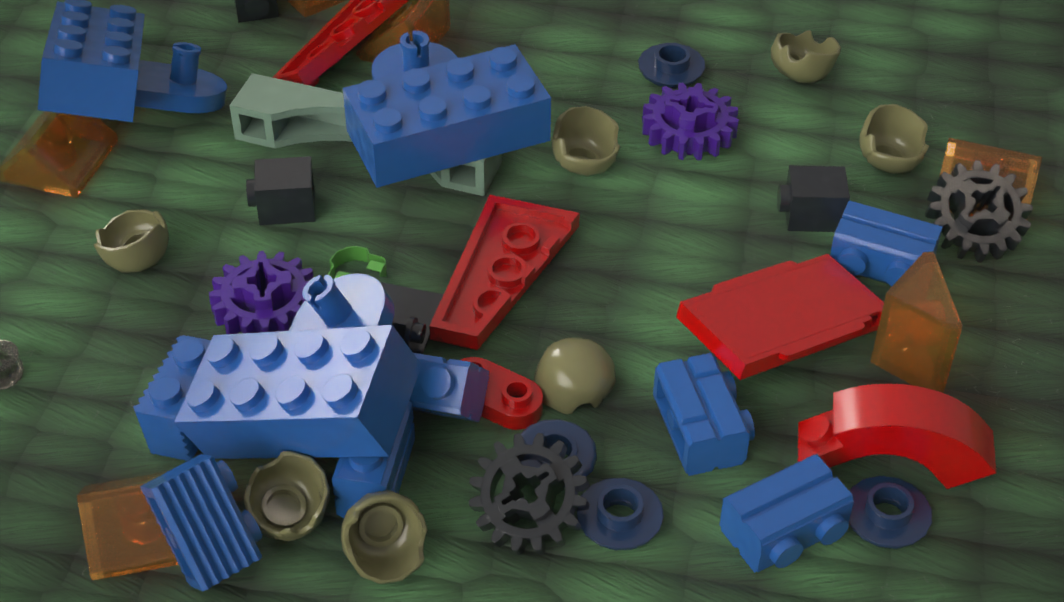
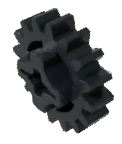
(986, 231)
(510, 503)

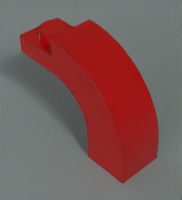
(904, 423)

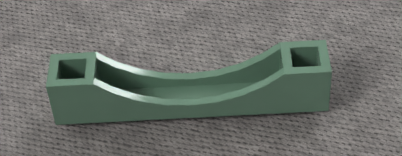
(290, 113)

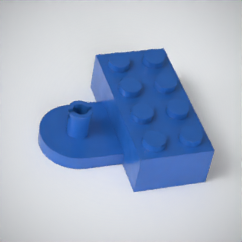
(97, 71)
(443, 110)
(314, 390)

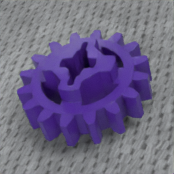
(690, 121)
(259, 294)

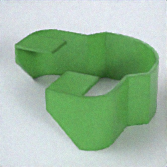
(357, 253)

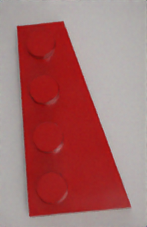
(336, 39)
(498, 266)

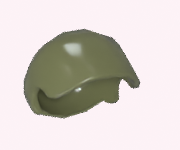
(803, 57)
(893, 139)
(585, 140)
(133, 240)
(575, 374)
(288, 496)
(384, 536)

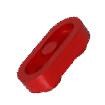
(499, 403)

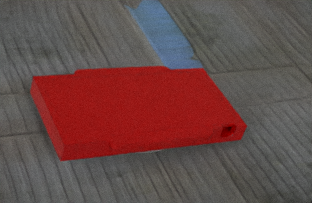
(781, 314)

